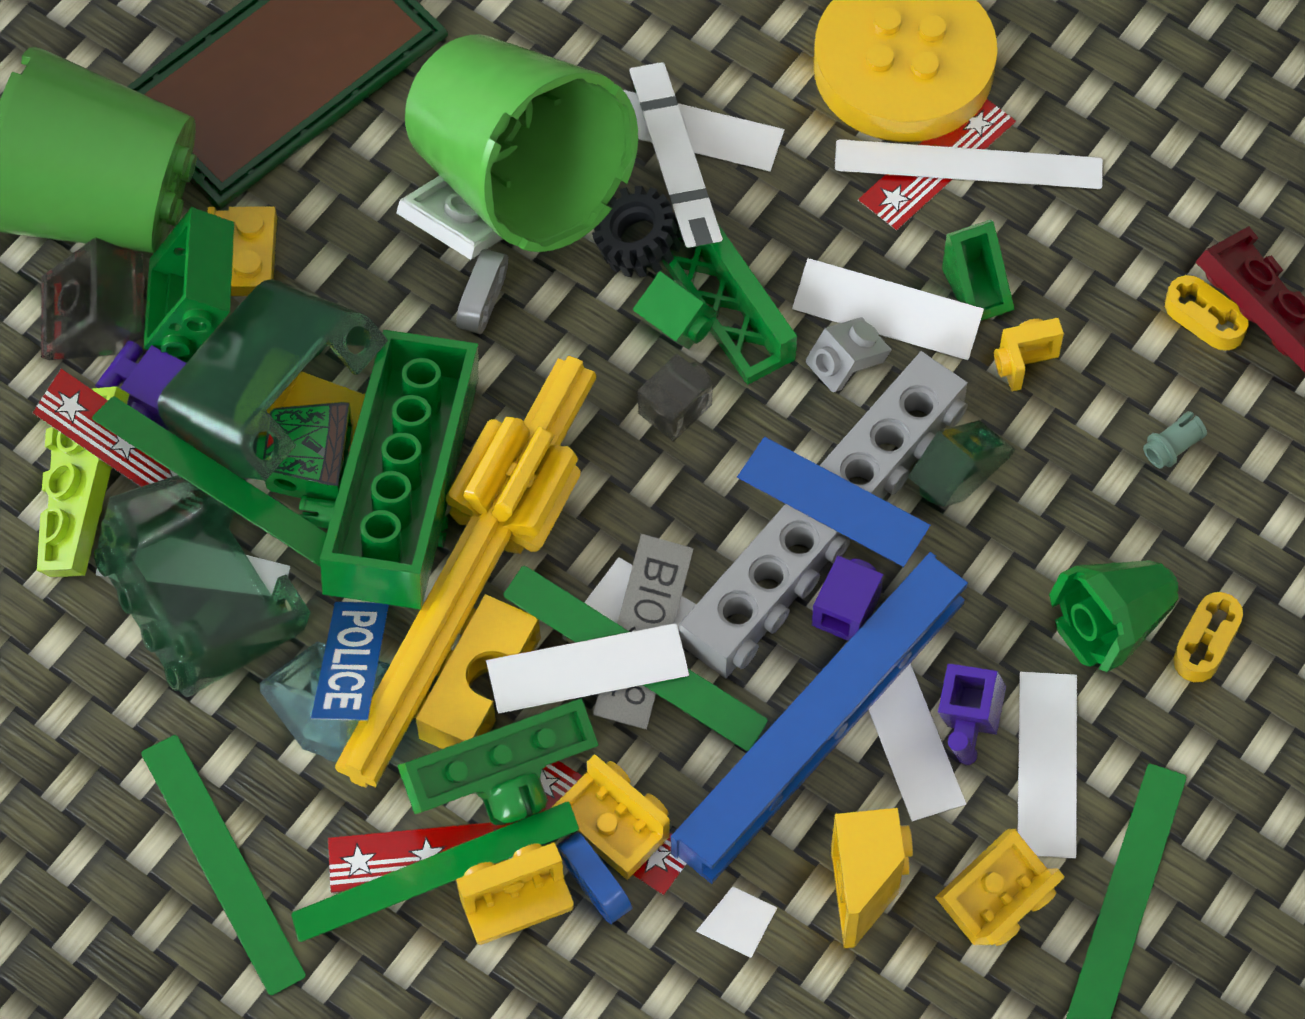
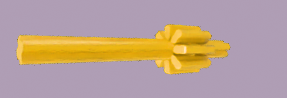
(509, 502)

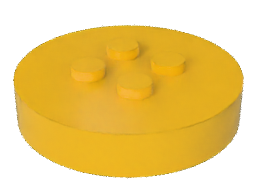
(905, 65)

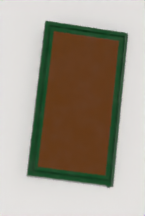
(281, 76)

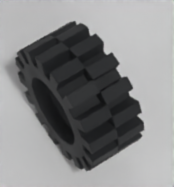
(648, 250)

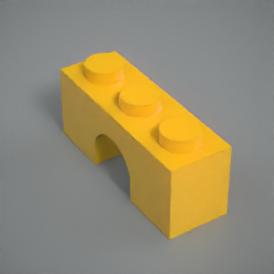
(452, 708)

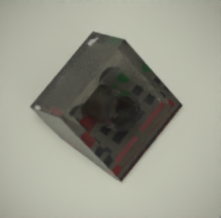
(92, 302)

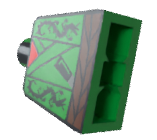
(321, 452)

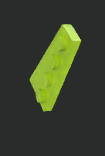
(75, 502)

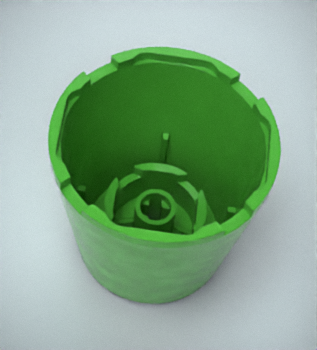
(523, 138)
(89, 157)

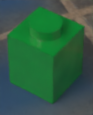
(675, 311)

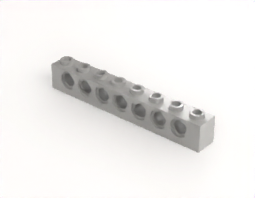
(725, 645)

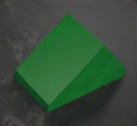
(977, 269)

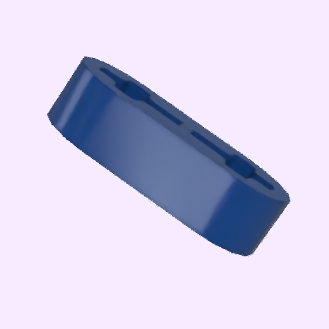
(594, 877)

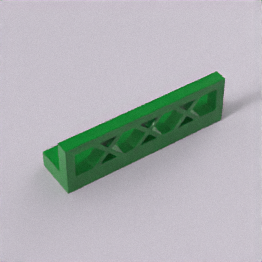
(745, 296)

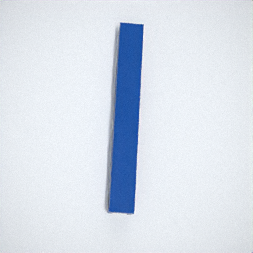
(818, 719)

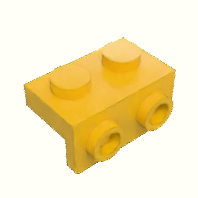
(617, 817)
(999, 890)
(514, 892)

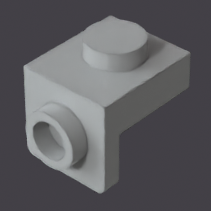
(845, 350)

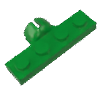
(501, 764)

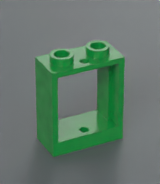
(189, 286)

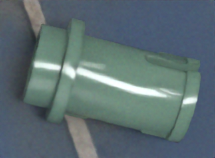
(1165, 447)

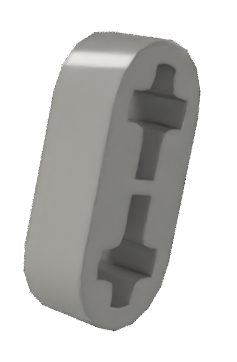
(482, 291)

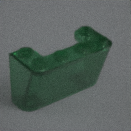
(247, 364)
(192, 584)

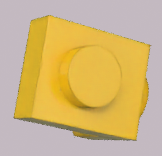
(1026, 344)

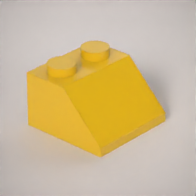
(868, 864)

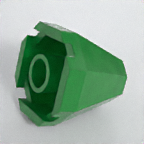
(1112, 608)

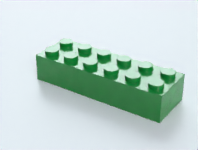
(400, 470)

